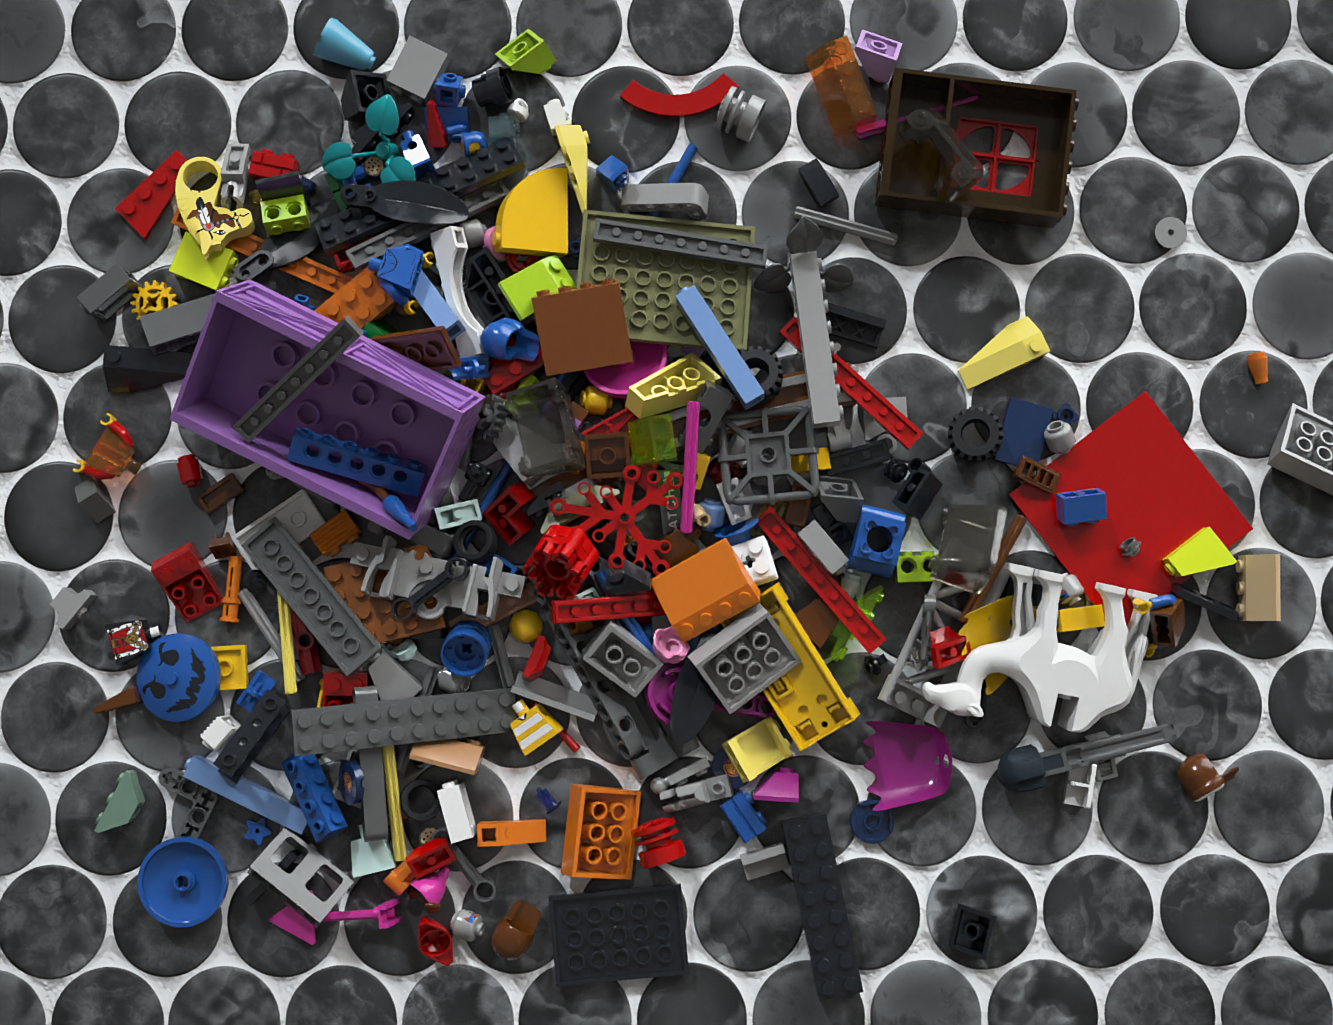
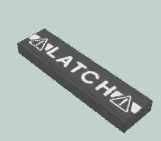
(670, 517)

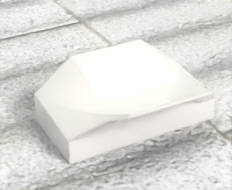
(736, 513)

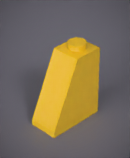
(1080, 618)

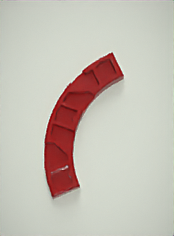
(680, 104)

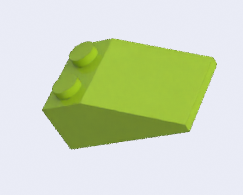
(542, 275)

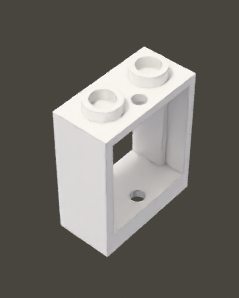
(457, 811)

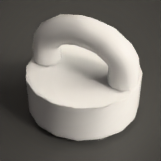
(520, 112)

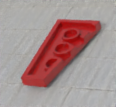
(152, 196)

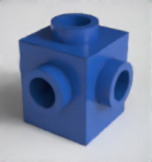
(449, 90)

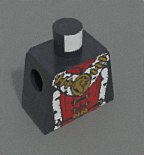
(131, 639)

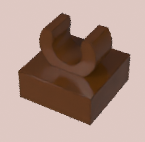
(222, 547)

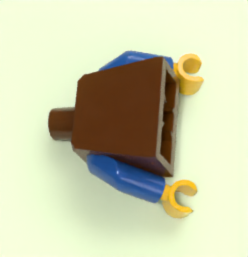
(1166, 618)

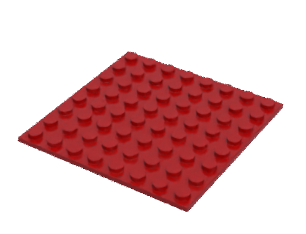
(1152, 494)

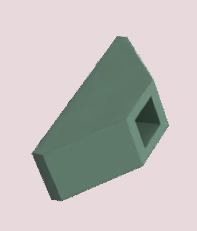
(122, 804)

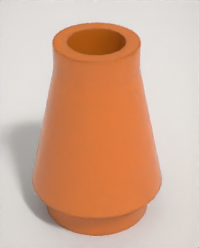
(1258, 366)

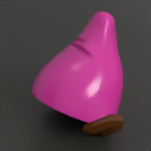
(429, 889)

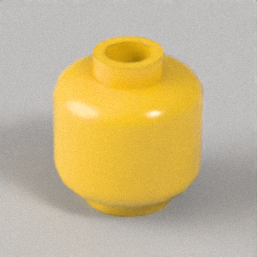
(595, 401)

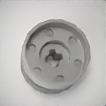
(740, 114)

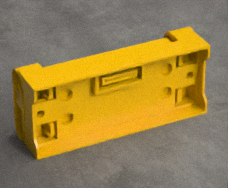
(807, 691)

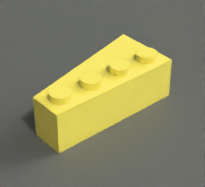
(670, 387)

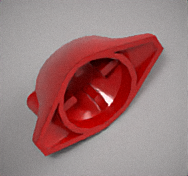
(435, 941)

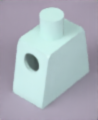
(370, 856)

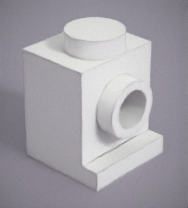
(556, 114)

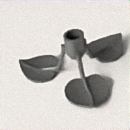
(800, 239)

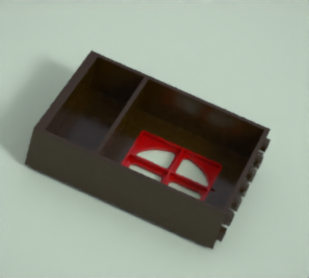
(916, 174)

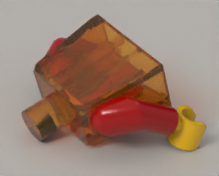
(110, 453)

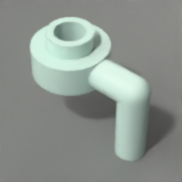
(404, 651)

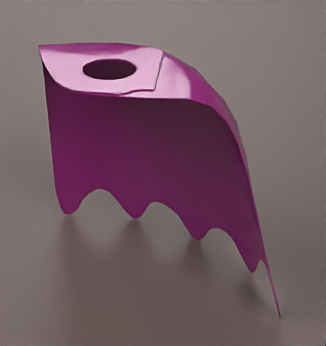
(906, 763)

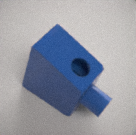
(416, 153)

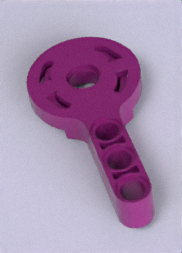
(661, 691)

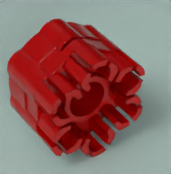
(561, 561)

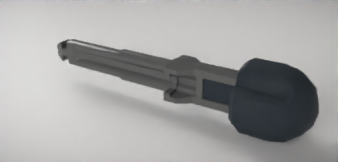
(1026, 768)

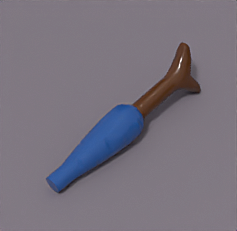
(392, 506)

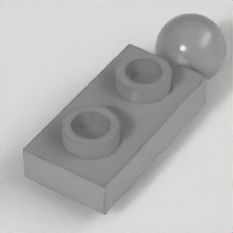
(679, 777)

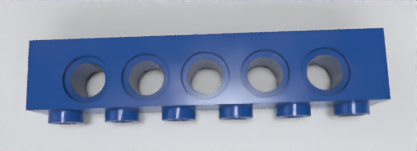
(345, 466)

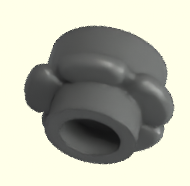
(1130, 547)

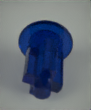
(547, 800)

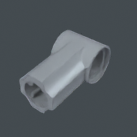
(839, 437)

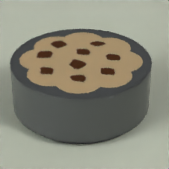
(373, 166)
(426, 834)

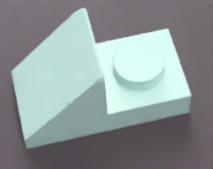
(456, 514)

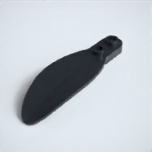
(408, 202)
(286, 247)
(691, 698)

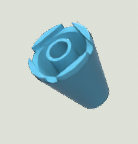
(343, 47)

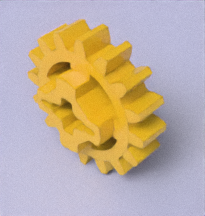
(145, 297)

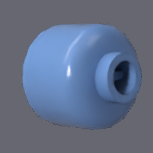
(716, 511)

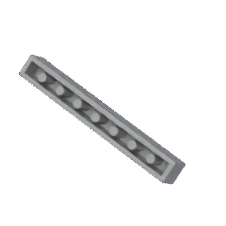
(815, 340)

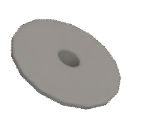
(1170, 232)

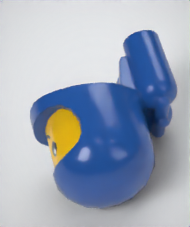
(469, 141)

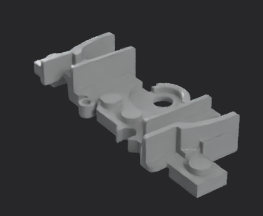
(409, 575)

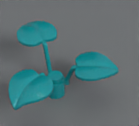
(381, 117)

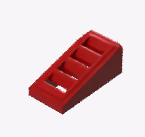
(436, 132)

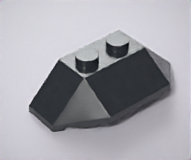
(482, 289)

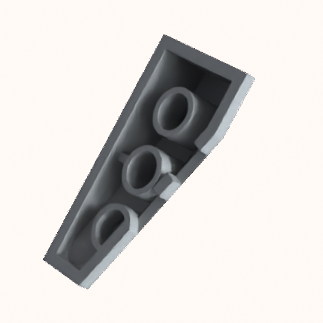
(511, 449)

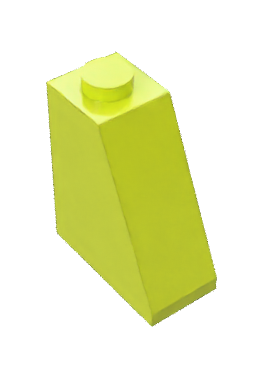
(1198, 554)

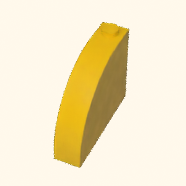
(535, 216)

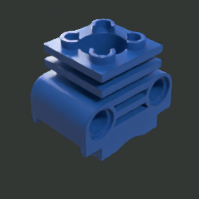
(861, 556)

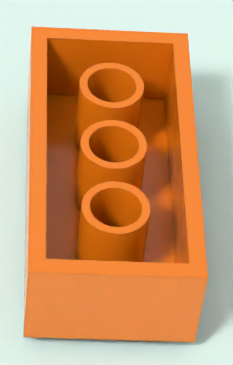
(359, 299)

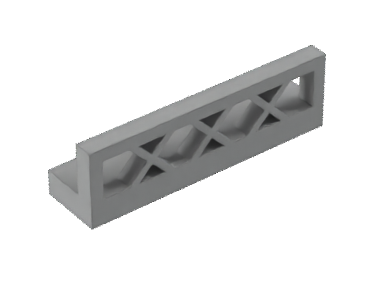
(556, 696)

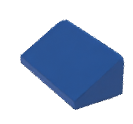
(452, 116)

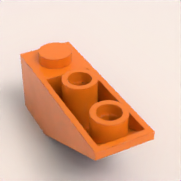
(510, 832)

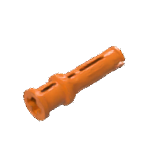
(231, 600)

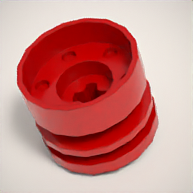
(658, 842)

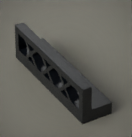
(856, 318)

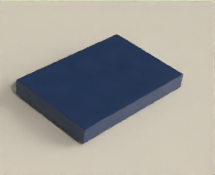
(1023, 431)

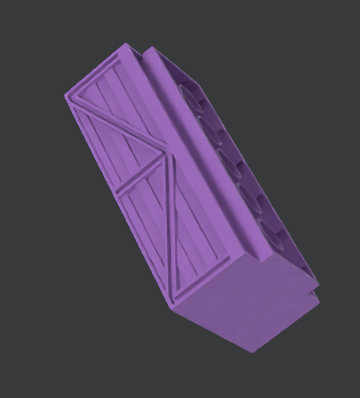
(360, 398)

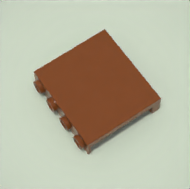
(582, 327)

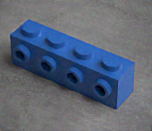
(314, 796)

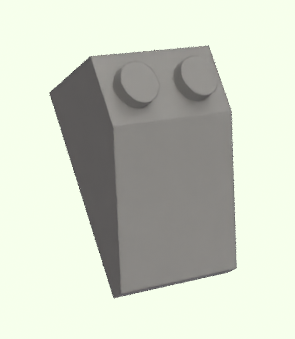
(621, 657)

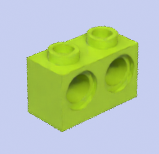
(285, 214)
(917, 572)

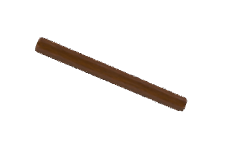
(1005, 547)

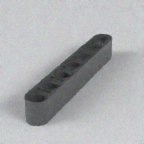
(371, 762)

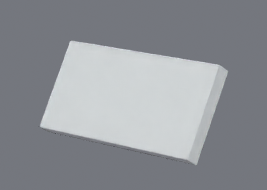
(296, 514)

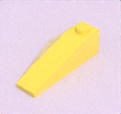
(575, 154)
(1008, 350)

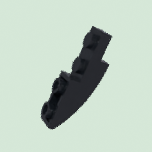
(367, 140)

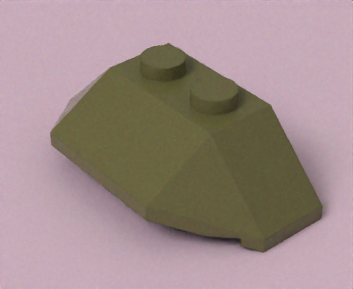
(576, 498)

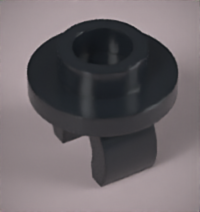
(873, 664)

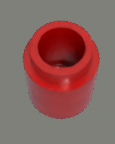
(189, 470)

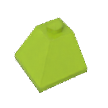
(527, 54)

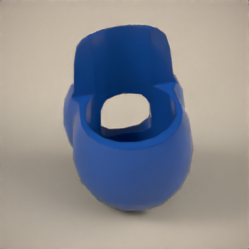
(495, 339)

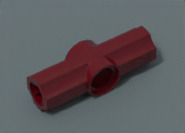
(308, 655)

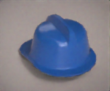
(736, 533)

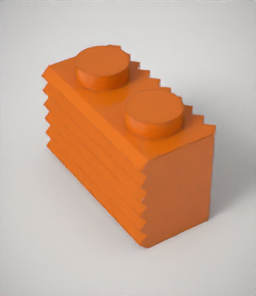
(336, 533)

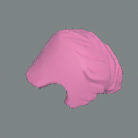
(669, 646)

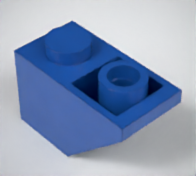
(613, 173)

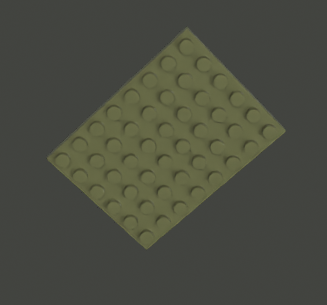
(654, 279)

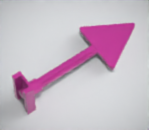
(298, 926)

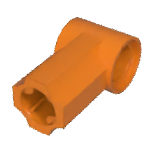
(399, 878)

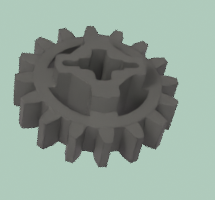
(491, 418)

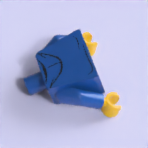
(400, 273)

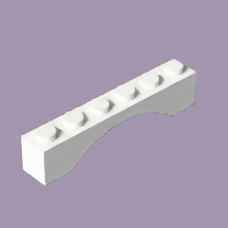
(450, 252)

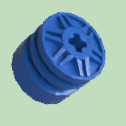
(462, 658)

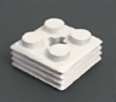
(763, 564)

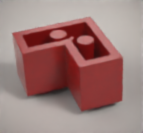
(507, 513)

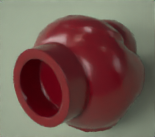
(715, 470)

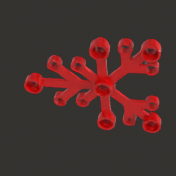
(597, 513)

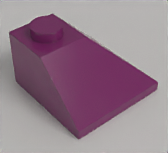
(779, 786)

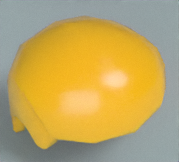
(525, 626)

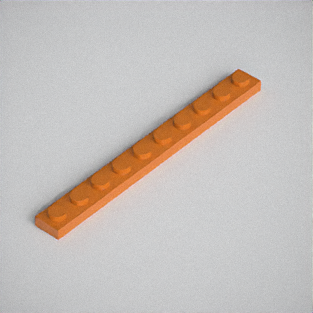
(304, 269)

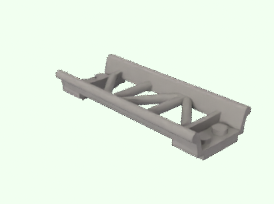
(901, 692)

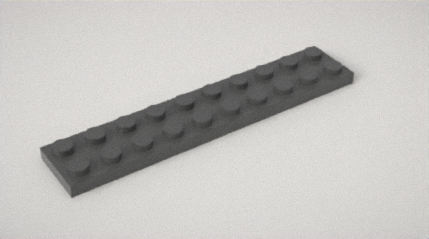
(402, 721)

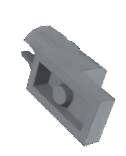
(235, 174)
(698, 792)

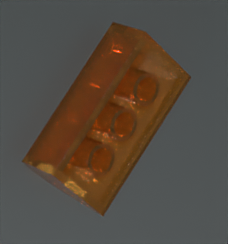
(841, 86)

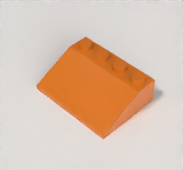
(705, 590)
(599, 832)

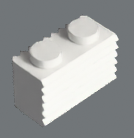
(220, 732)

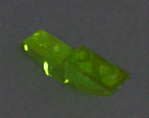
(866, 604)

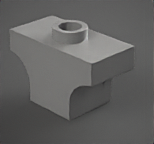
(72, 606)

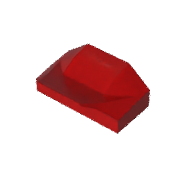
(947, 647)
(538, 660)
(430, 857)

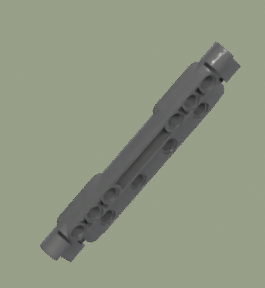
(642, 737)

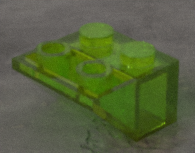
(652, 440)

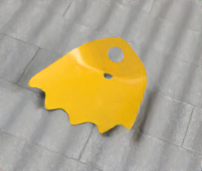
(982, 632)

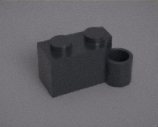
(917, 490)

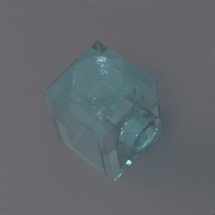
(503, 127)

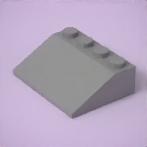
(1305, 448)
(744, 658)

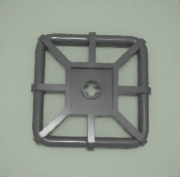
(778, 465)

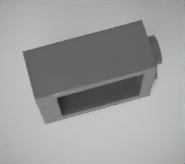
(109, 293)

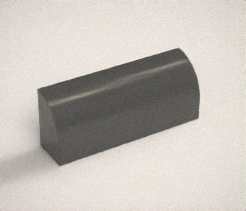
(176, 325)

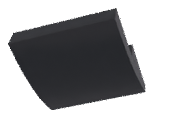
(282, 186)

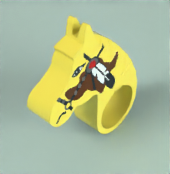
(201, 212)

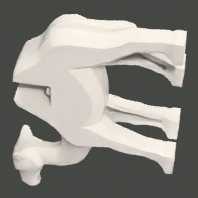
(1051, 669)

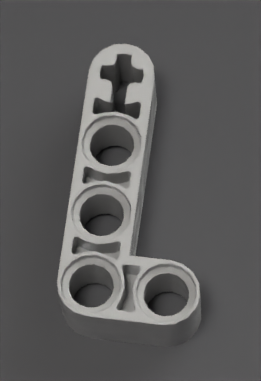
(666, 197)

